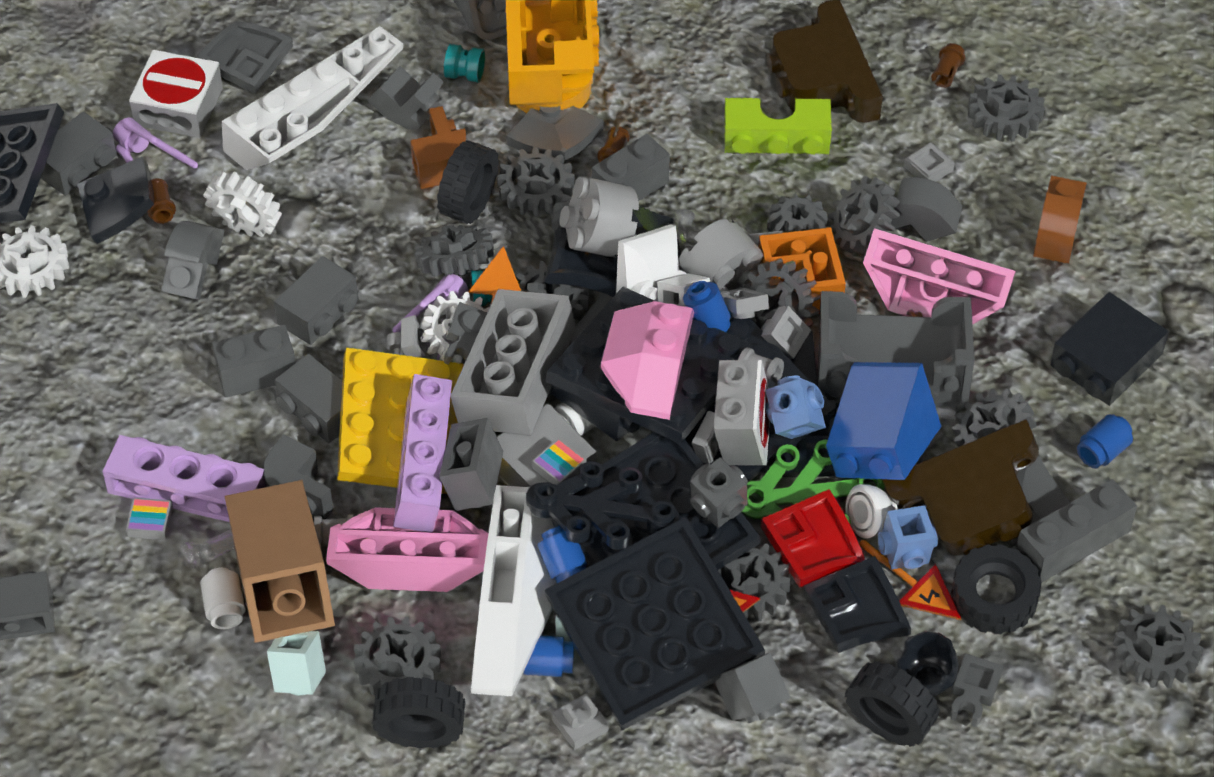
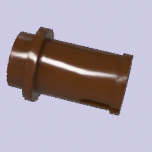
(951, 58)
(612, 143)
(163, 207)

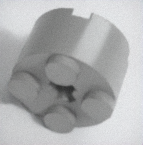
(599, 216)
(723, 255)

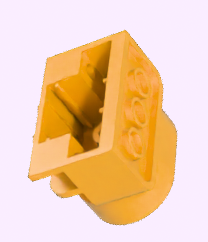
(551, 52)

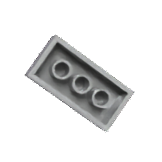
(511, 360)

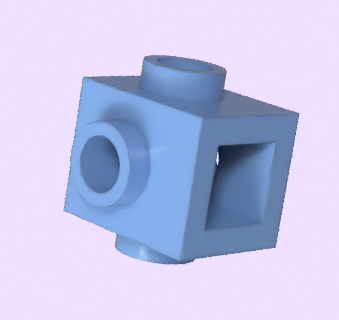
(795, 407)
(907, 538)

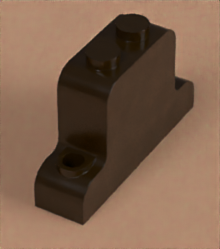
(825, 64)
(973, 489)

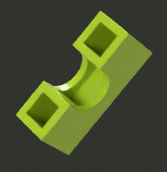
(753, 132)

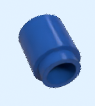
(708, 305)
(1105, 441)
(561, 555)
(551, 657)

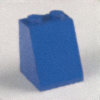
(882, 421)

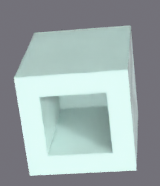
(296, 663)

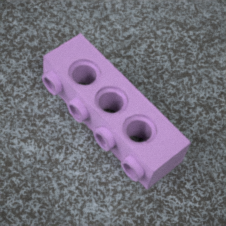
(422, 453)
(130, 476)

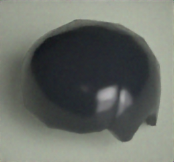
(930, 660)

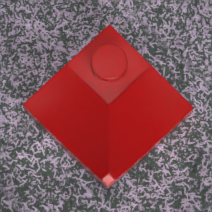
(813, 538)

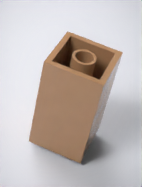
(279, 561)

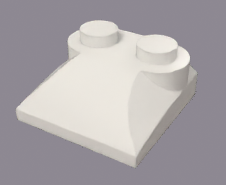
(648, 259)

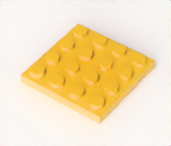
(374, 412)

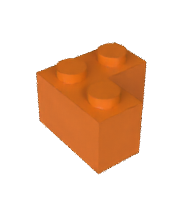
(810, 250)

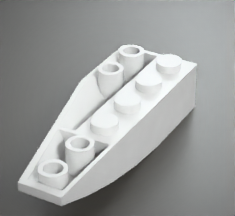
(306, 102)
(512, 594)

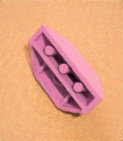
(918, 275)
(647, 355)
(406, 559)

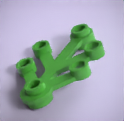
(802, 486)

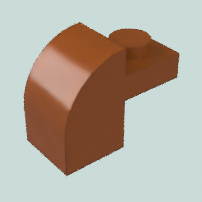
(432, 152)
(1059, 219)

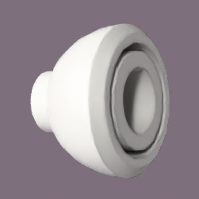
(868, 509)

